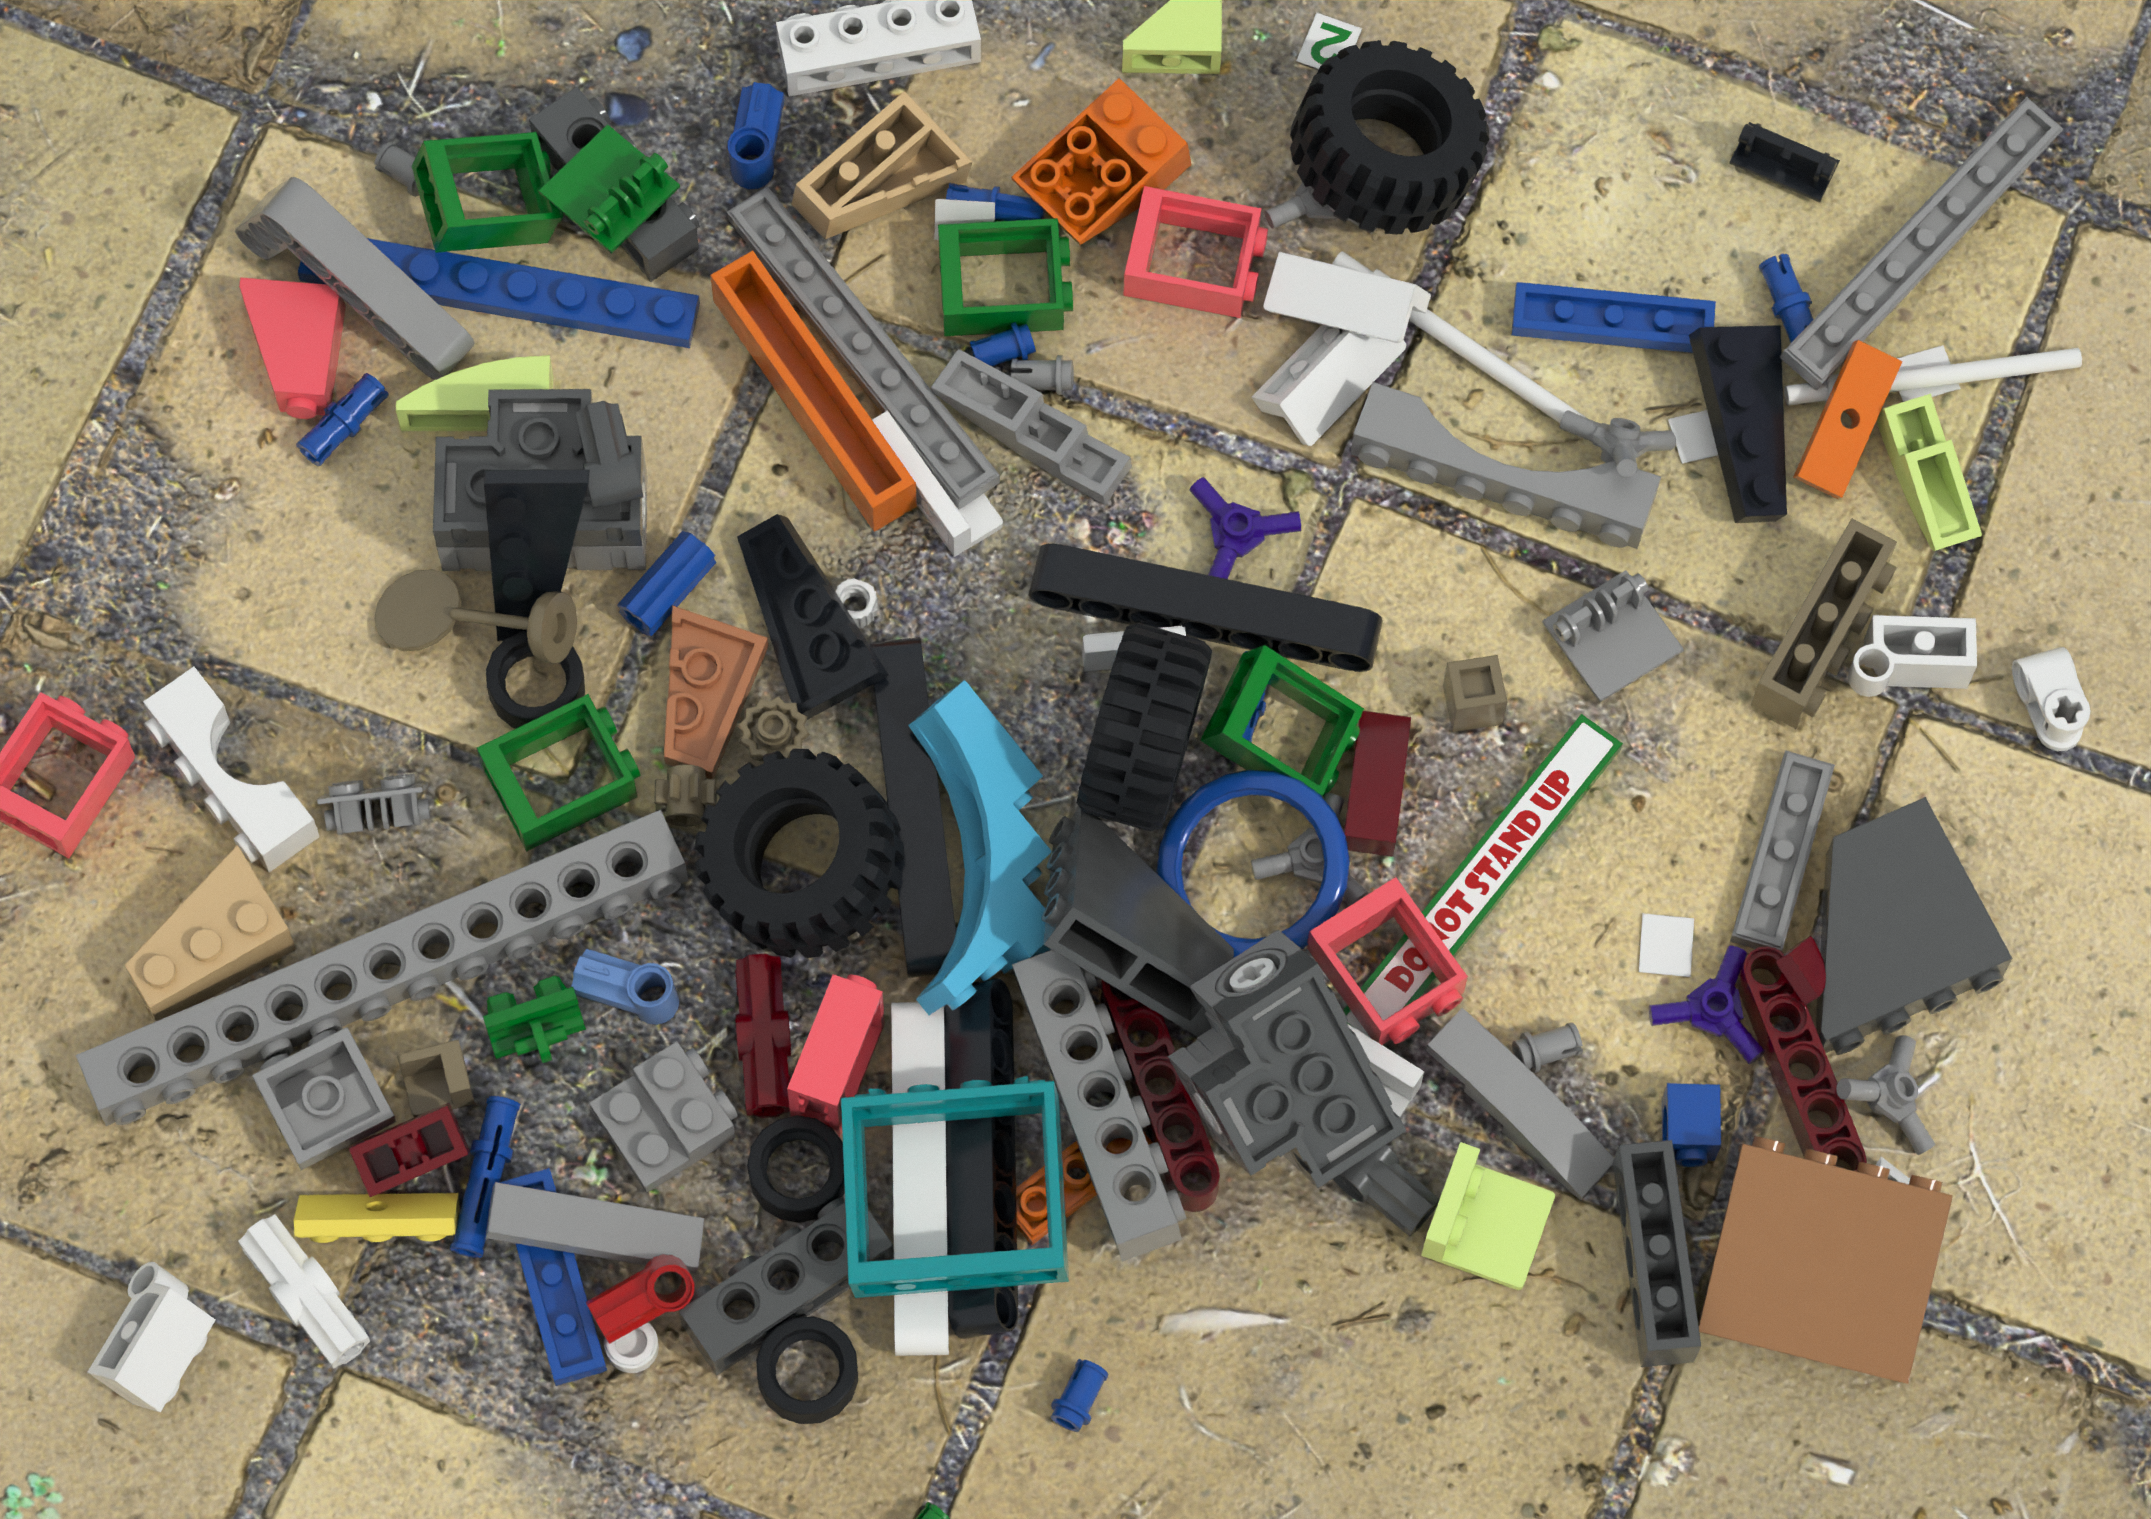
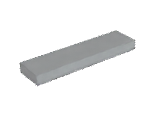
(1782, 852)
(592, 1226)

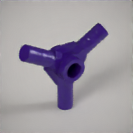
(1238, 528)
(1715, 1007)

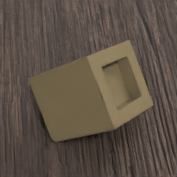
(1475, 693)
(436, 1077)

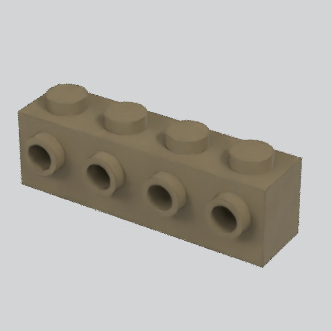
(1824, 623)

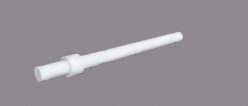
(1476, 354)
(1952, 374)

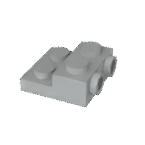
(323, 1097)
(665, 1116)

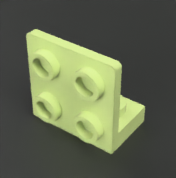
(1487, 1221)

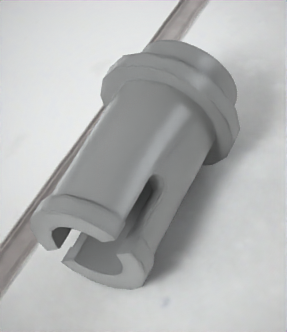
(397, 165)
(1045, 374)
(1547, 1046)

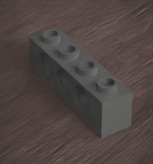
(655, 243)
(1656, 1253)
(729, 1340)

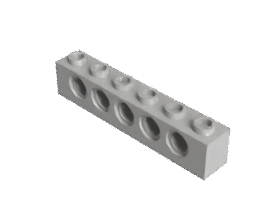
(1133, 1224)

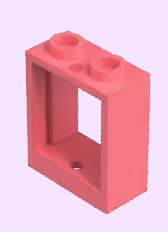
(1199, 214)
(68, 718)
(1360, 919)
(837, 1050)

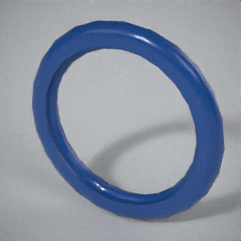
(1281, 788)

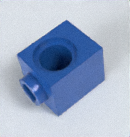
(1692, 1122)

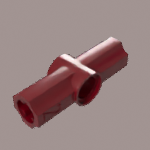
(763, 1035)

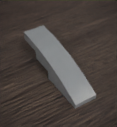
(1030, 427)
(1521, 1103)

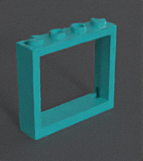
(962, 1271)

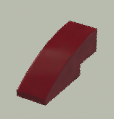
(1377, 783)

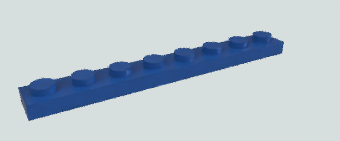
(543, 295)

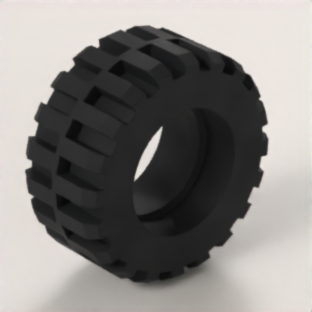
(1406, 91)
(1144, 726)
(756, 810)

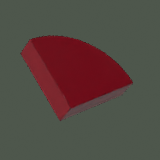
(1804, 970)

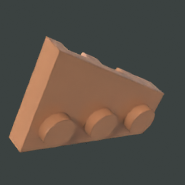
(708, 687)

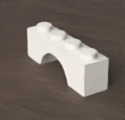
(267, 817)

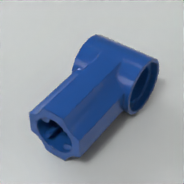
(755, 134)

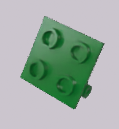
(610, 188)

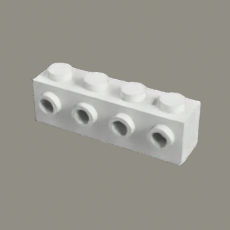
(876, 43)

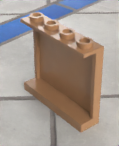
(1825, 1260)

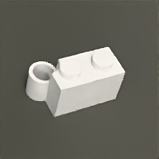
(1915, 654)
(152, 1340)

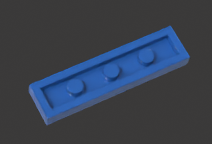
(1608, 317)
(559, 1302)

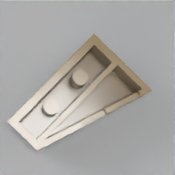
(880, 169)
(210, 941)

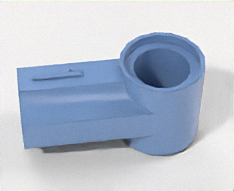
(623, 983)

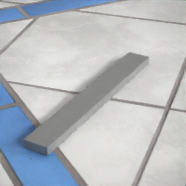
(1921, 243)
(863, 346)

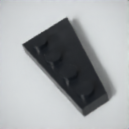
(1745, 409)
(530, 534)
(809, 626)

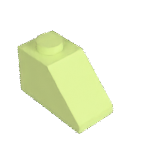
(1177, 40)

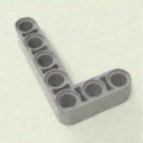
(358, 272)

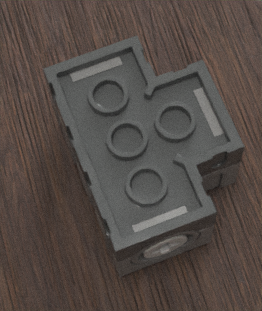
(531, 433)
(1283, 1067)

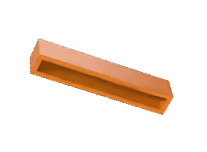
(813, 391)

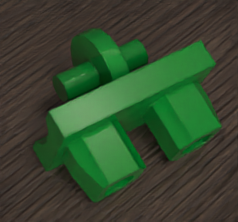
(535, 1022)

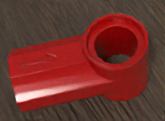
(635, 1300)

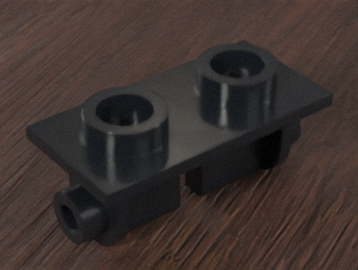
(1784, 161)

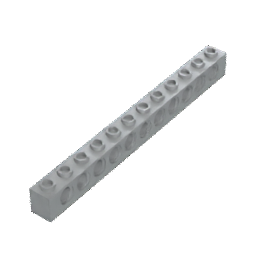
(356, 961)

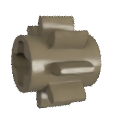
(685, 795)

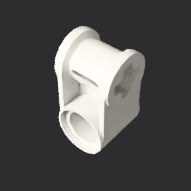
(2051, 690)

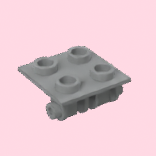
(1613, 635)
(347, 804)

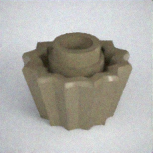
(772, 728)

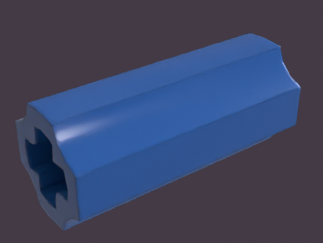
(666, 583)

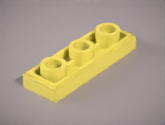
(376, 1217)

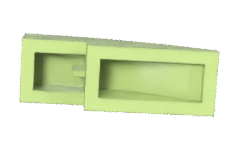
(461, 397)
(1928, 472)

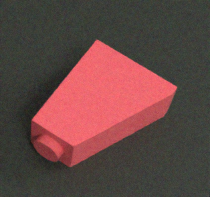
(298, 340)

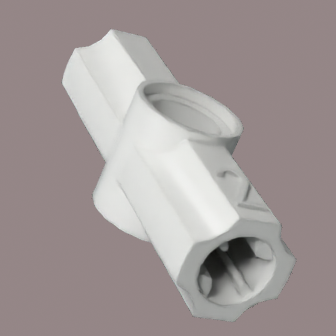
(304, 1291)

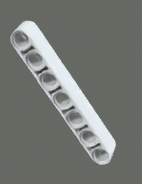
(919, 1179)

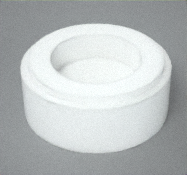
(634, 1350)

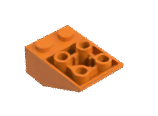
(1102, 162)

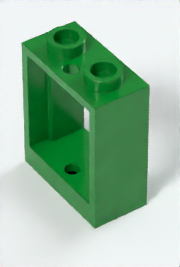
(440, 200)
(998, 239)
(1241, 698)
(539, 734)

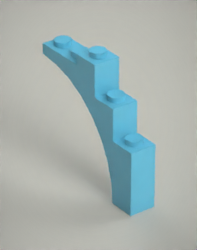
(1000, 849)

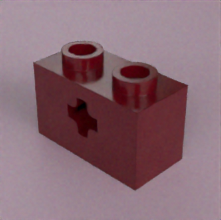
(409, 1149)

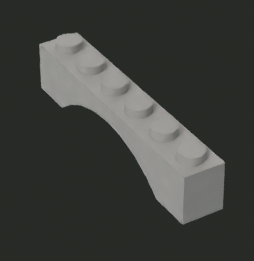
(1406, 436)

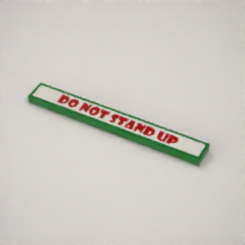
(1494, 863)

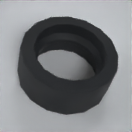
(504, 657)
(789, 1130)
(800, 1330)

